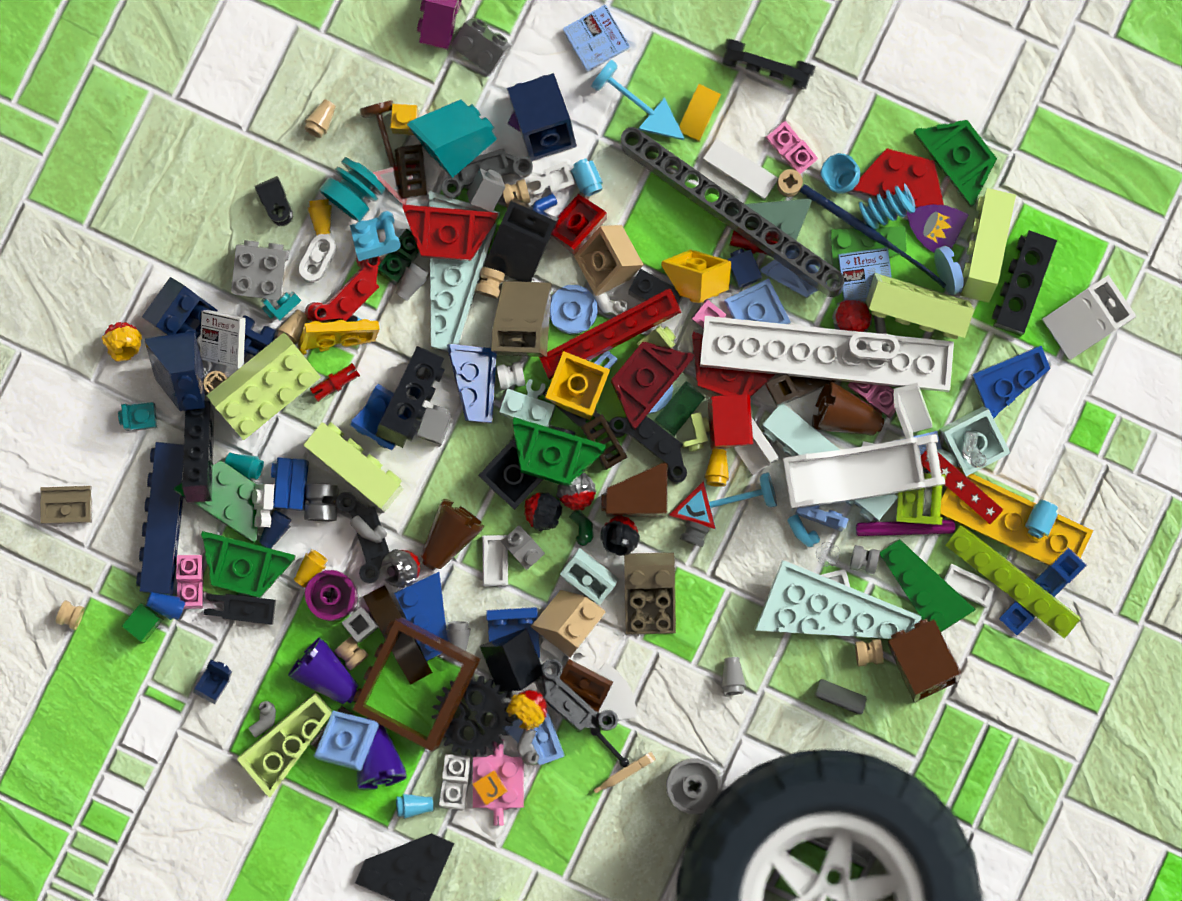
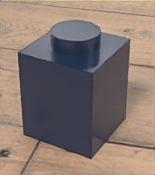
(744, 268)

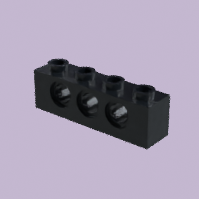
(1042, 248)
(391, 426)
(198, 454)

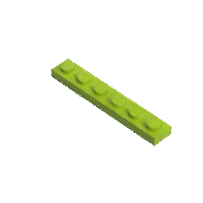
(1013, 581)

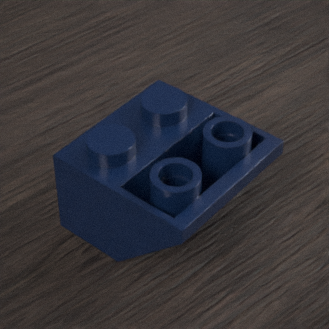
(177, 309)

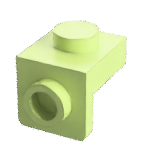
(660, 337)
(700, 427)

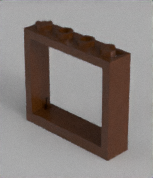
(452, 701)

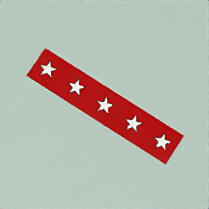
(965, 489)

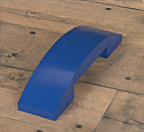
(1053, 580)

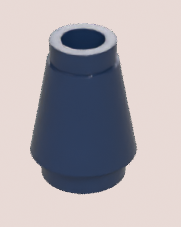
(279, 526)

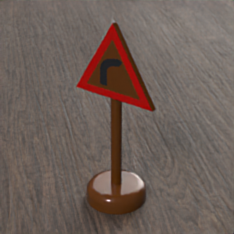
(388, 177)

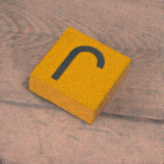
(490, 787)

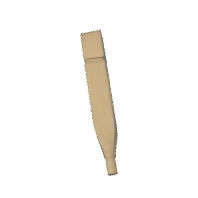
(626, 772)

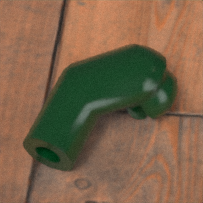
(585, 527)

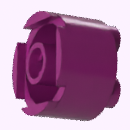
(324, 583)

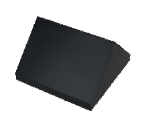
(506, 479)
(512, 661)

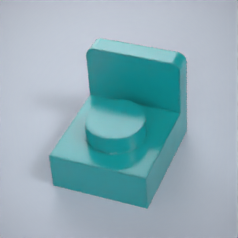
(285, 305)
(137, 416)

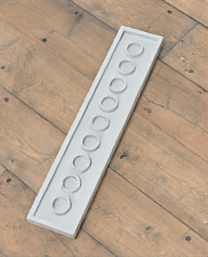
(822, 354)

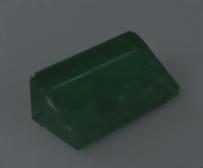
(679, 408)

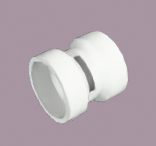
(511, 375)

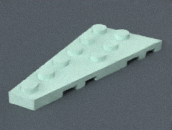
(453, 283)
(817, 605)

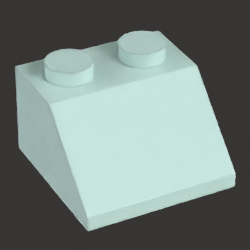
(989, 440)

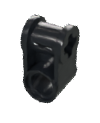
(274, 198)

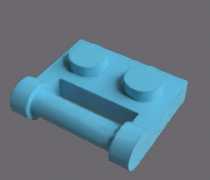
(367, 240)

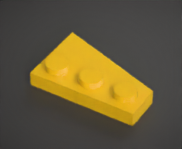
(338, 332)

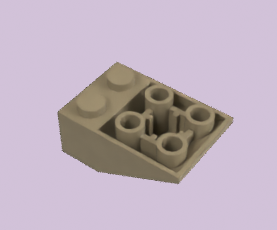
(522, 319)
(650, 593)

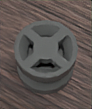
(694, 533)

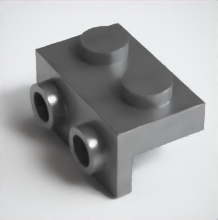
(481, 44)

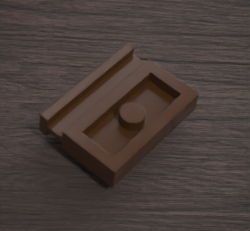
(586, 684)

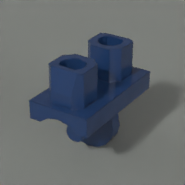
(254, 341)

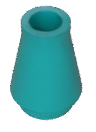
(247, 465)

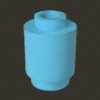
(587, 177)
(1041, 519)

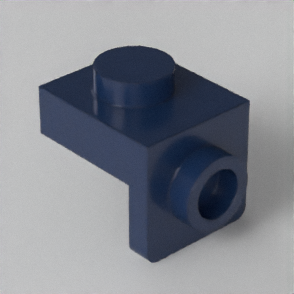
(213, 681)

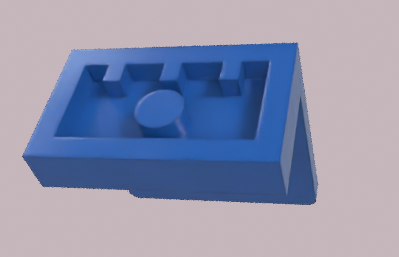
(369, 418)
(507, 621)

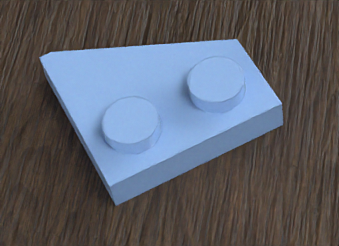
(788, 278)
(831, 518)
(545, 740)

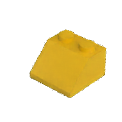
(698, 275)
(577, 385)

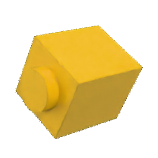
(401, 116)

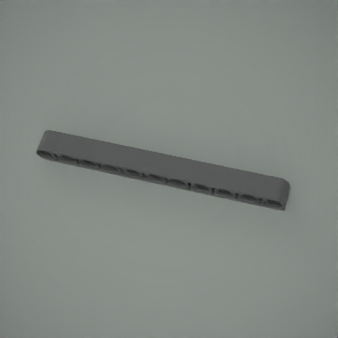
(737, 222)

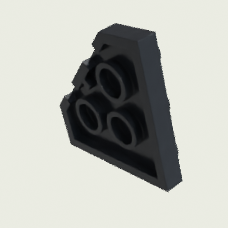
(408, 870)

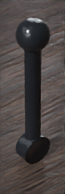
(624, 762)

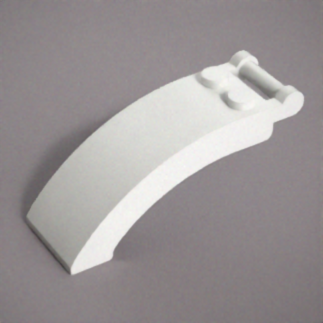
(861, 472)

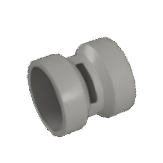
(864, 559)

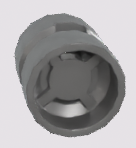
(321, 502)

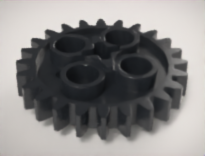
(492, 703)

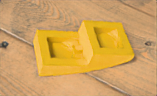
(699, 112)

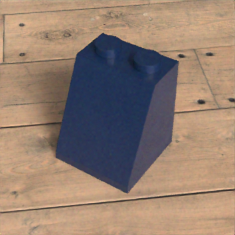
(542, 117)
(178, 368)

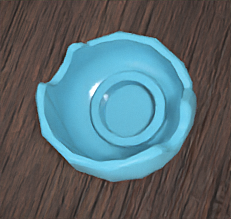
(840, 173)

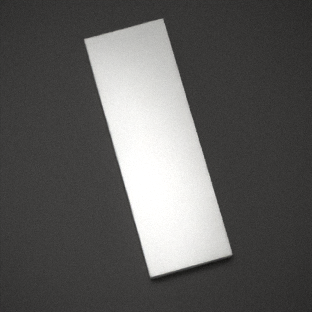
(740, 169)

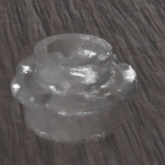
(834, 554)

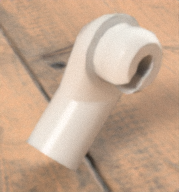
(610, 307)

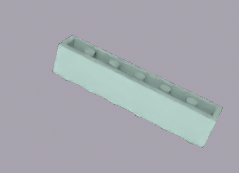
(802, 438)

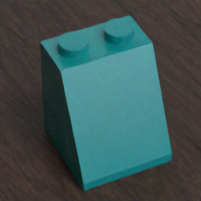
(453, 135)

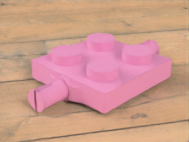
(511, 774)

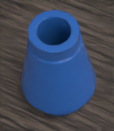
(166, 605)

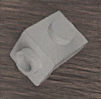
(523, 547)

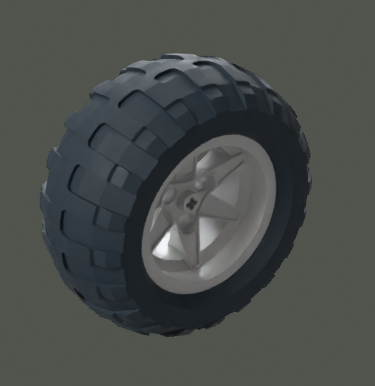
(828, 796)

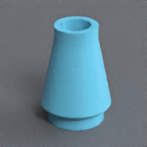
(413, 805)

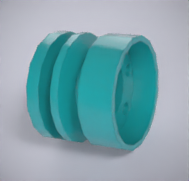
(352, 189)

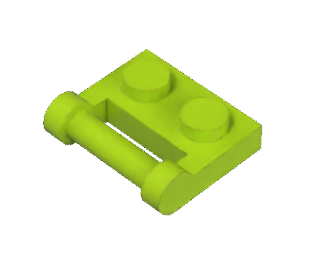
(911, 505)

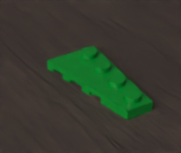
(924, 587)

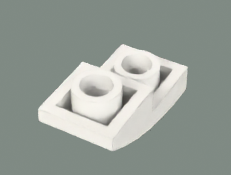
(454, 782)

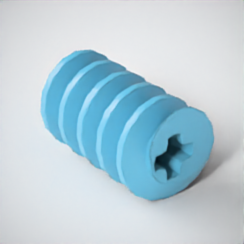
(888, 207)

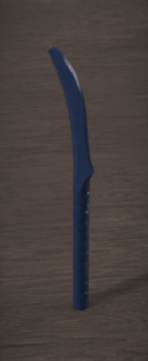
(863, 228)

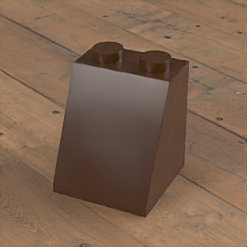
(639, 495)
(924, 660)

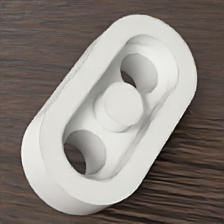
(316, 258)
(873, 344)

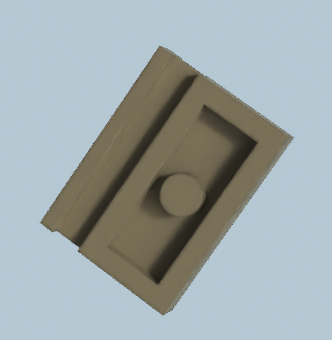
(66, 504)

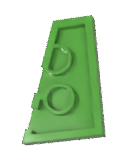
(852, 240)

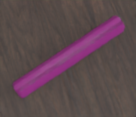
(903, 528)

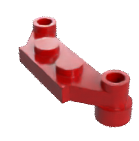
(350, 296)

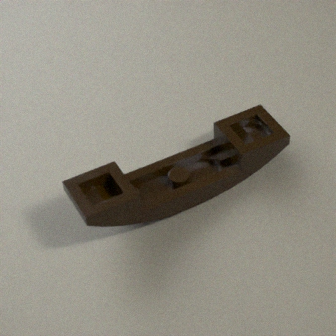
(790, 388)
(405, 648)

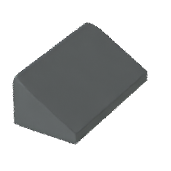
(840, 696)

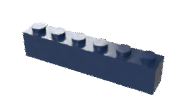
(163, 520)

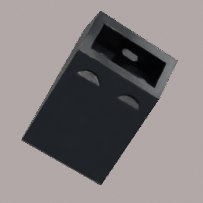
(521, 241)

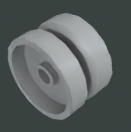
(678, 785)

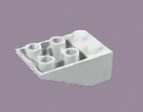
(1089, 317)

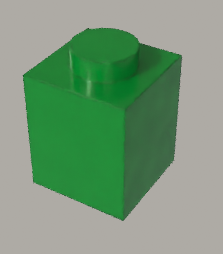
(142, 622)

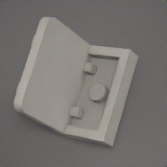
(259, 270)

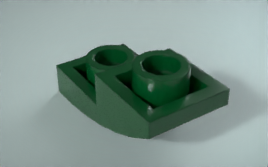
(395, 263)

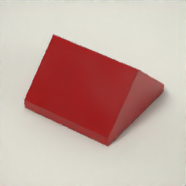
(578, 223)
(730, 421)

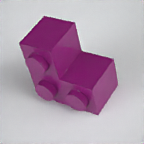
(438, 22)

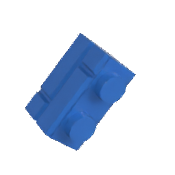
(289, 483)

